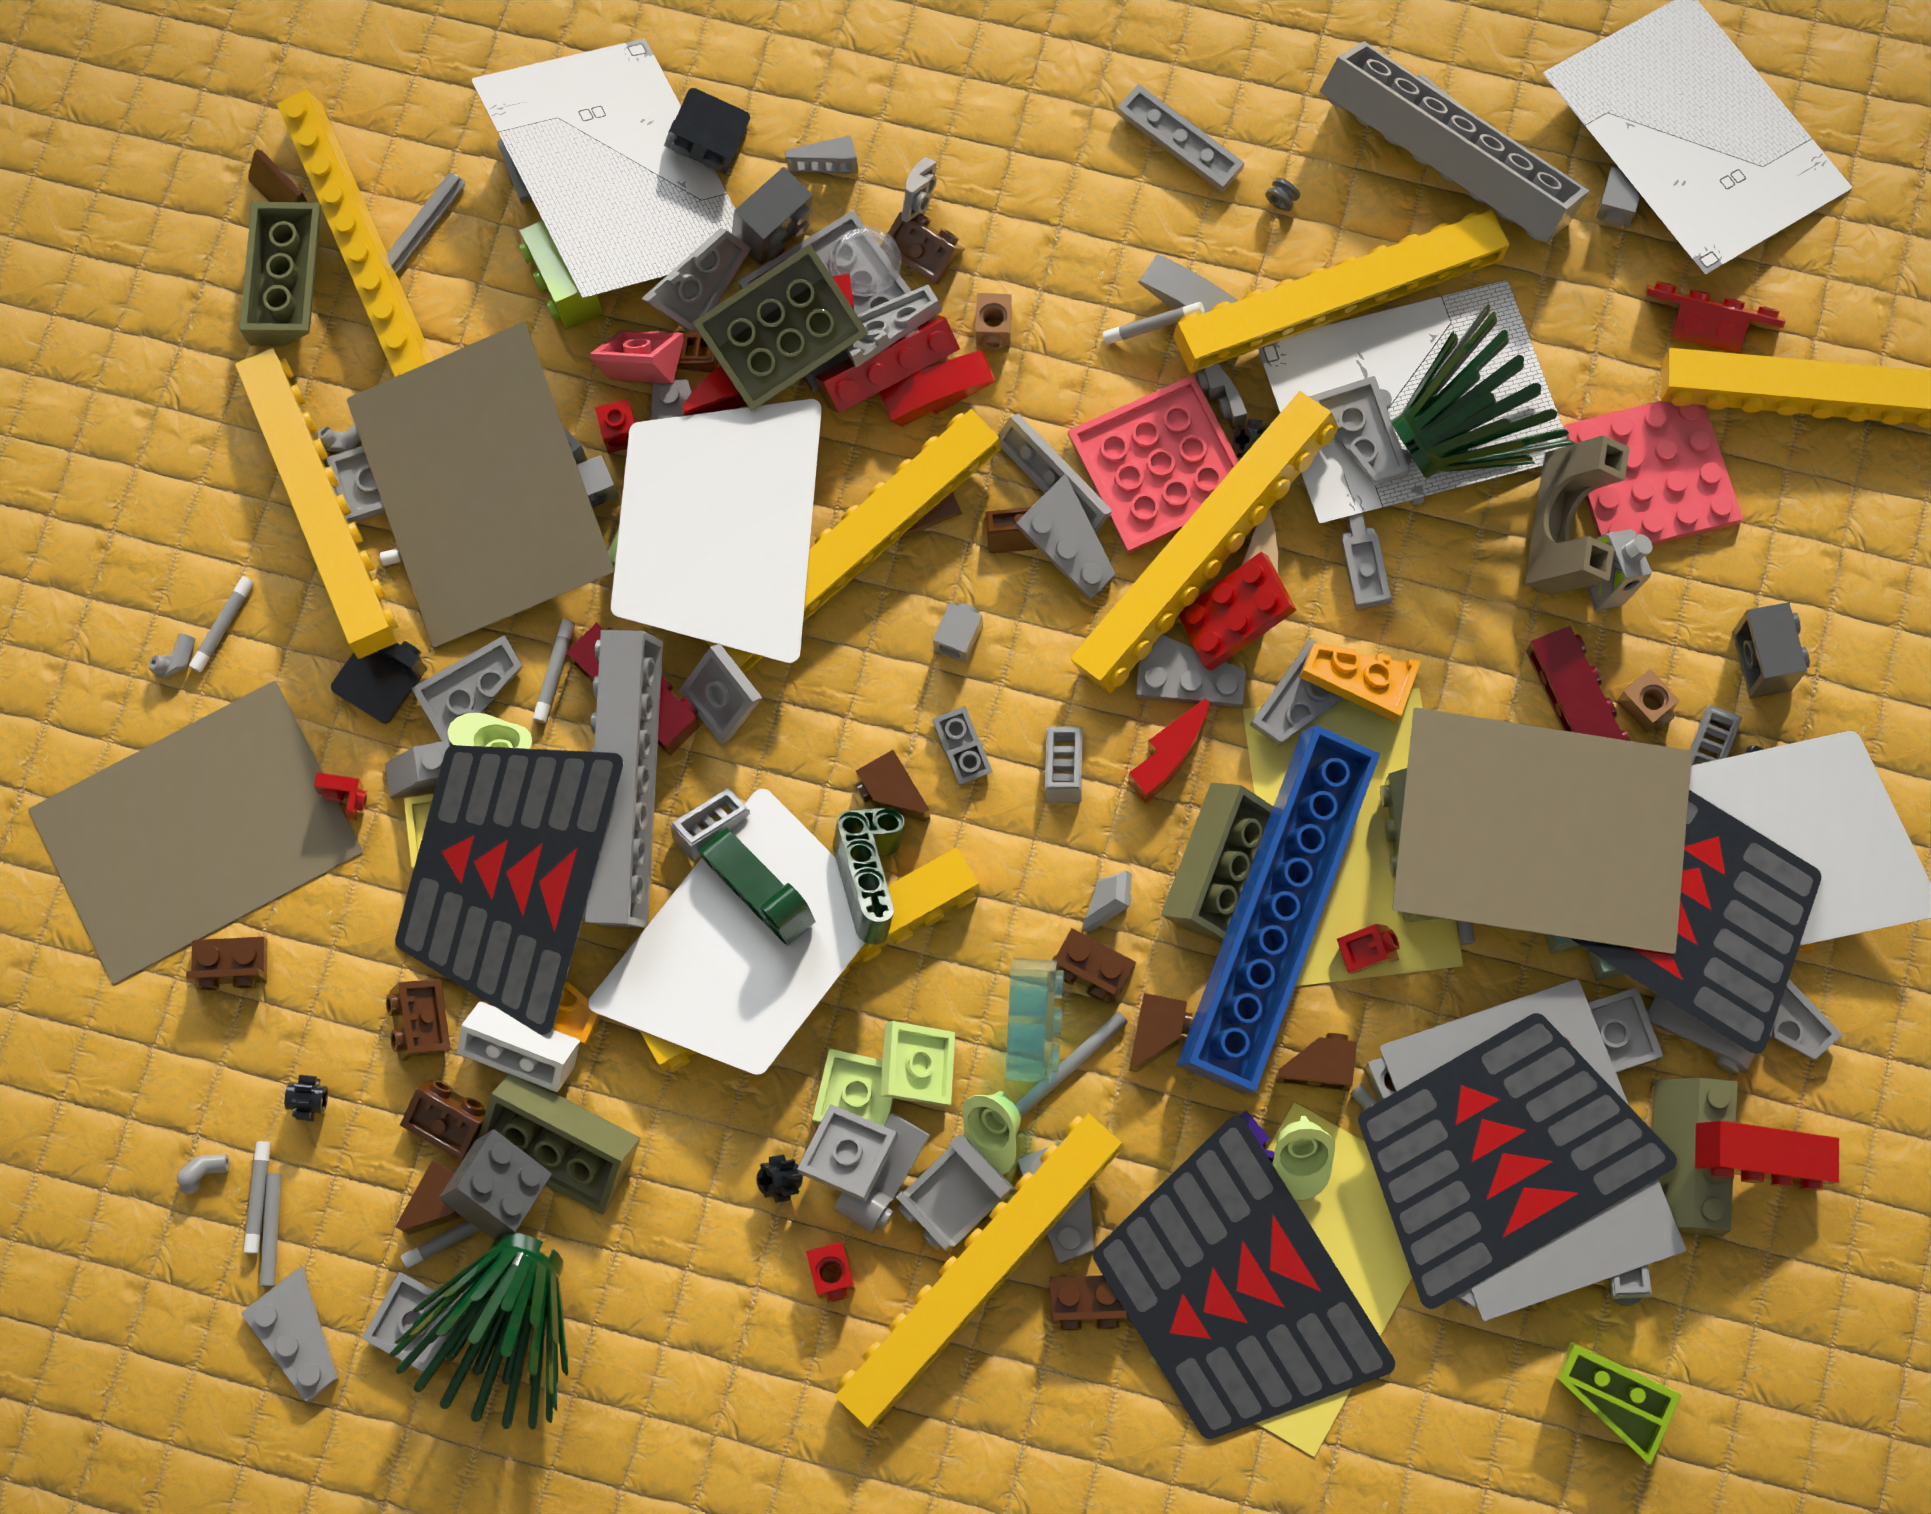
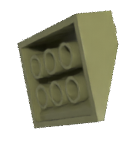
(780, 327)

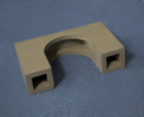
(1567, 477)

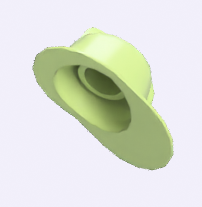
(487, 731)
(992, 1128)
(1304, 1158)

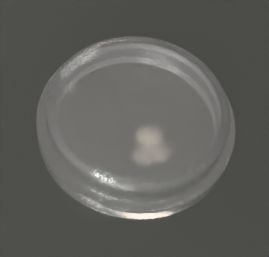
(870, 259)

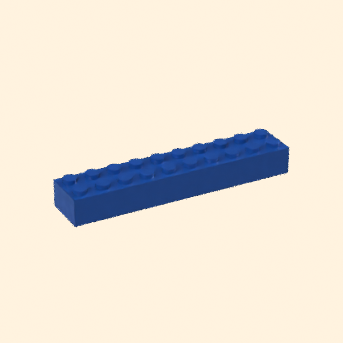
(1278, 910)

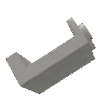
(954, 1194)

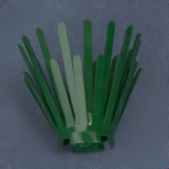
(1440, 422)
(502, 1299)

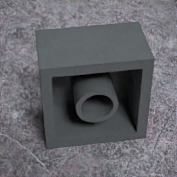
(773, 216)
(1770, 650)
(495, 1185)

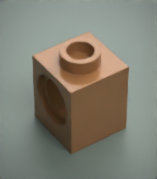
(993, 307)
(1649, 686)

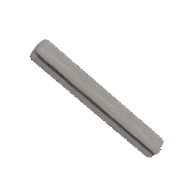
(424, 221)

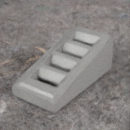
(824, 157)
(1722, 718)
(1064, 787)
(701, 815)

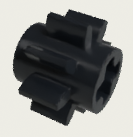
(1247, 435)
(306, 1097)
(779, 1178)

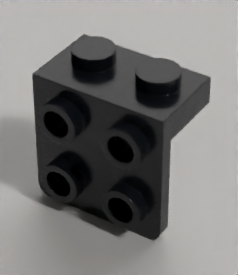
(707, 130)
(380, 680)

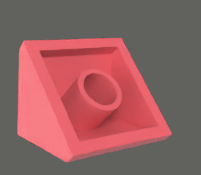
(640, 356)

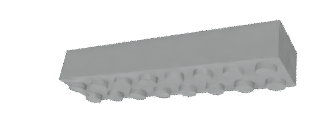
(1453, 141)
(627, 725)

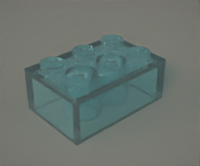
(1033, 1020)

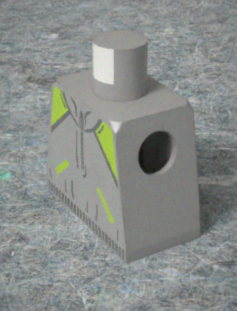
(1628, 569)

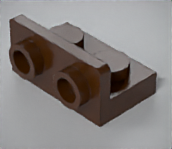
(925, 247)
(228, 962)
(1093, 966)
(418, 1019)
(444, 1118)
(1084, 1301)

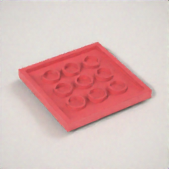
(1155, 461)
(1672, 476)

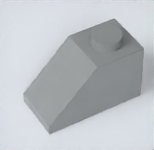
(415, 769)

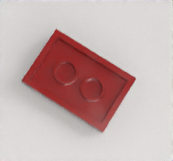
(1236, 611)

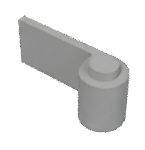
(1675, 1020)
(876, 1211)

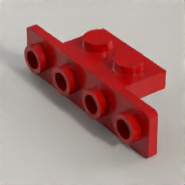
(1710, 321)

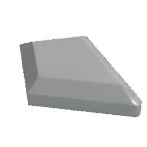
(1108, 900)

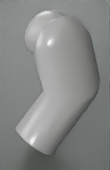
(339, 441)
(175, 662)
(191, 1173)

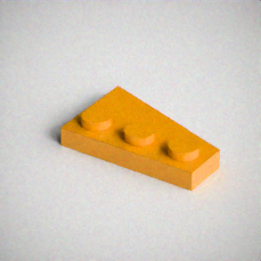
(1365, 680)

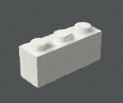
(516, 1049)

